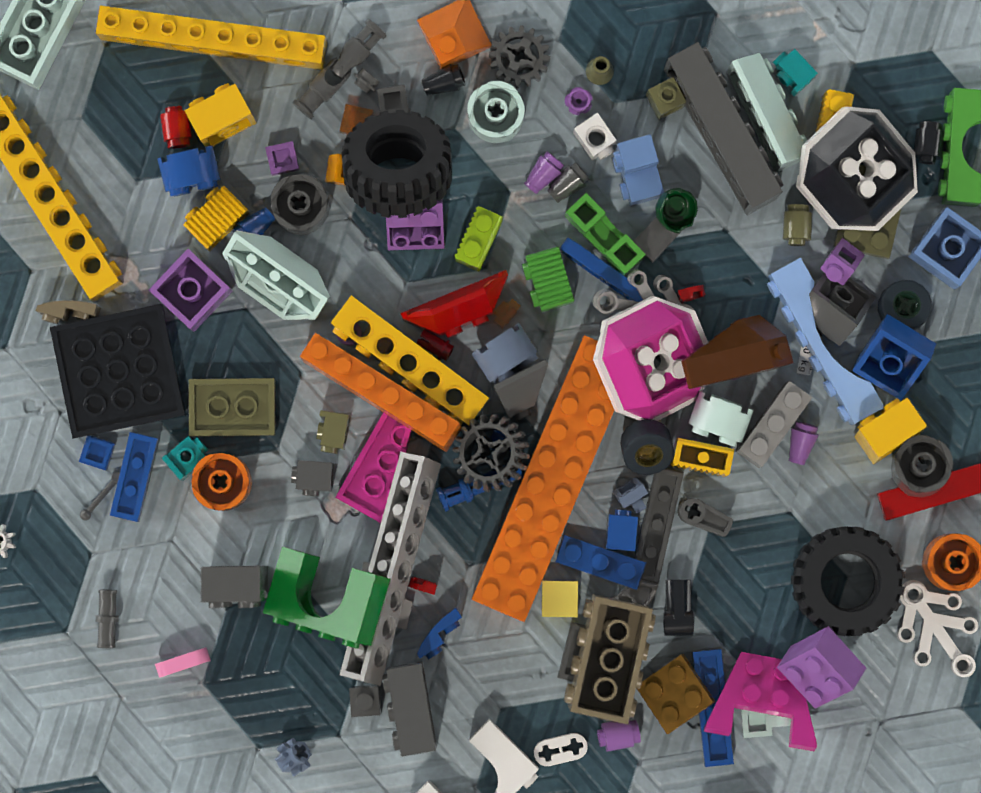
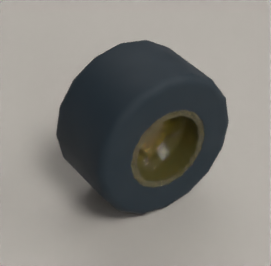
(647, 447)

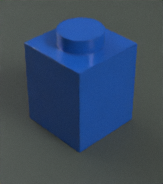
(621, 531)

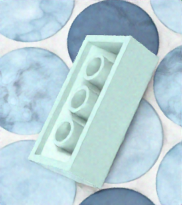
(767, 110)

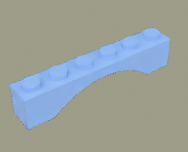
(854, 395)

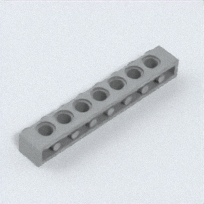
(394, 559)

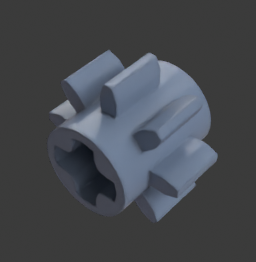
(293, 757)

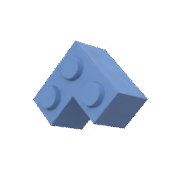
(638, 167)

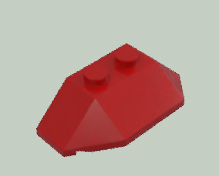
(459, 308)

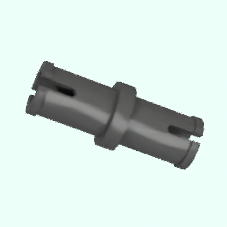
(107, 618)

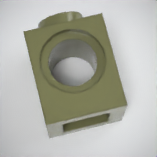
(666, 98)

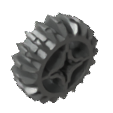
(501, 447)

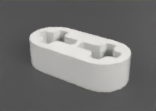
(559, 742)

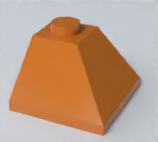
(454, 33)

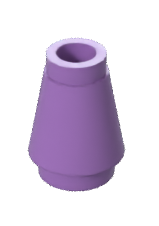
(543, 172)
(802, 441)

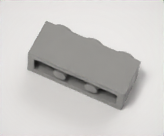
(774, 424)

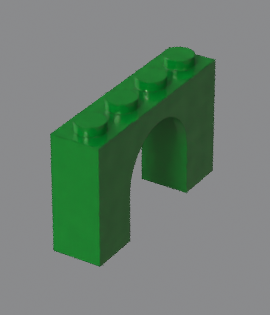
(291, 600)

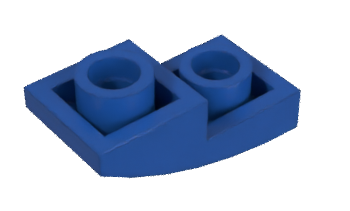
(432, 642)

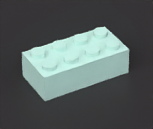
(33, 37)

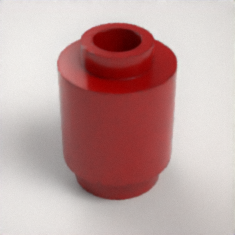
(176, 127)

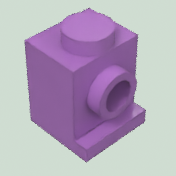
(839, 269)

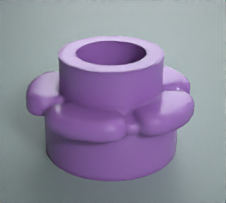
(578, 93)

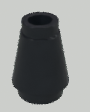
(445, 80)

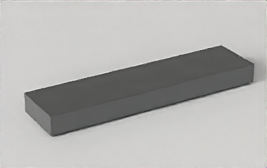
(658, 522)

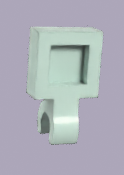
(761, 724)

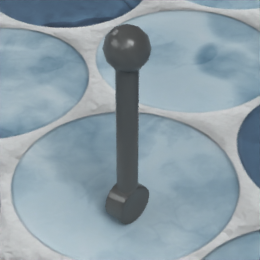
(86, 514)

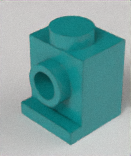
(794, 71)
(174, 457)

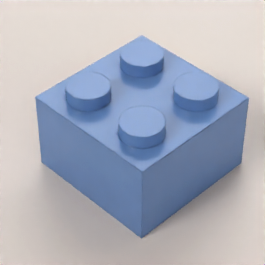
(949, 248)

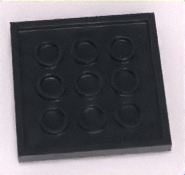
(117, 371)

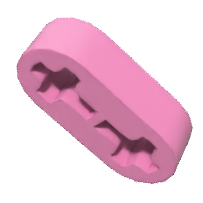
(182, 662)

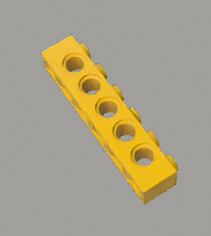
(355, 311)

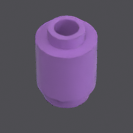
(618, 735)

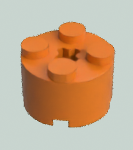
(205, 481)
(937, 563)

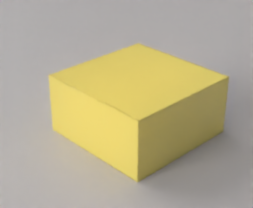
(559, 598)

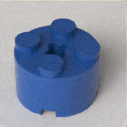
(189, 170)

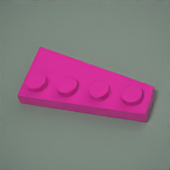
(373, 471)

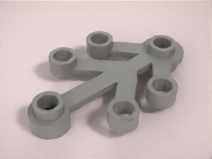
(644, 290)

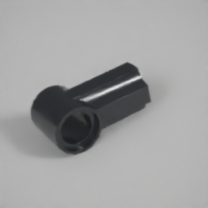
(678, 616)

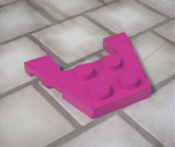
(762, 688)

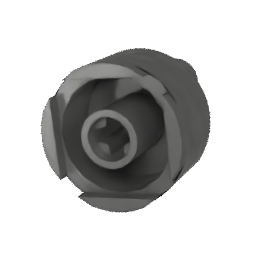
(298, 188)
(928, 451)

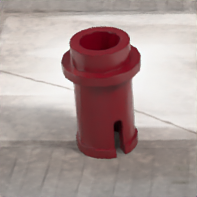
(436, 345)

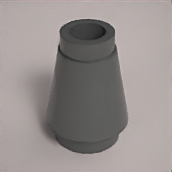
(568, 182)

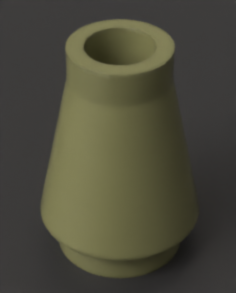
(597, 76)

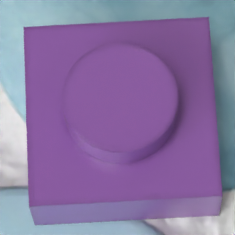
(282, 158)

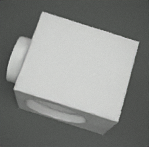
(595, 125)

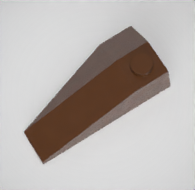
(741, 350)

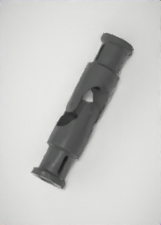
(352, 54)

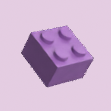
(190, 290)
(821, 667)

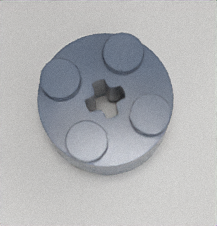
(505, 352)

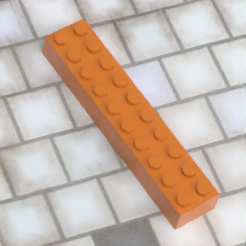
(548, 489)

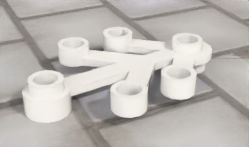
(933, 624)

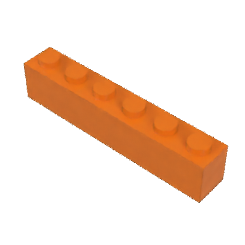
(381, 392)

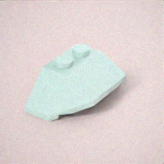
(275, 276)

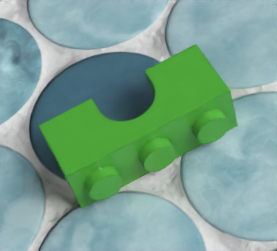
(603, 235)

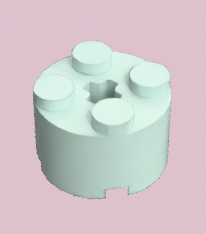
(487, 98)
(720, 418)

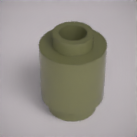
(797, 224)

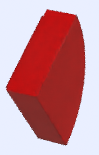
(690, 293)
(422, 585)

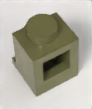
(333, 431)

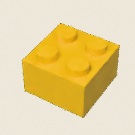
(220, 115)
(889, 430)

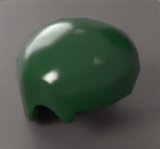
(676, 209)

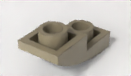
(60, 310)

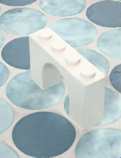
(510, 762)

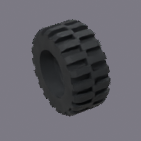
(399, 190)
(886, 588)

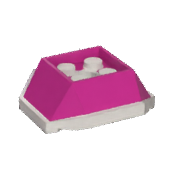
(628, 352)

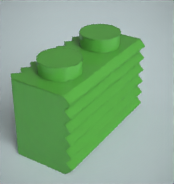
(548, 279)

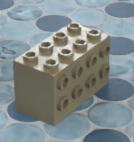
(609, 659)

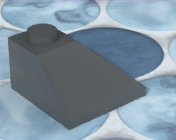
(839, 307)
(521, 390)

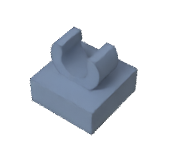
(631, 494)

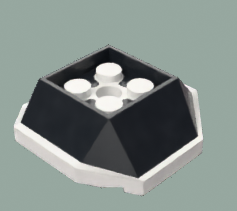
(832, 177)

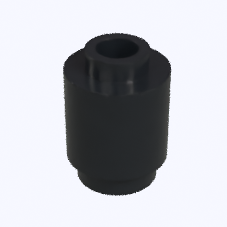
(929, 142)

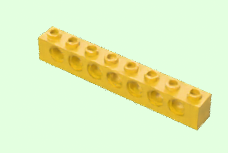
(211, 37)
(94, 284)

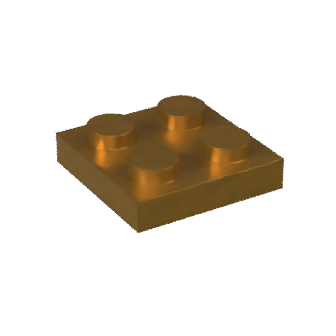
(675, 694)

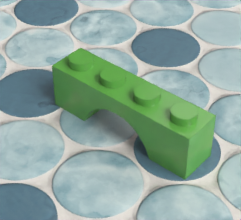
(960, 182)

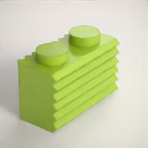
(478, 238)

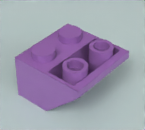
(417, 231)

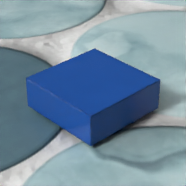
(97, 452)

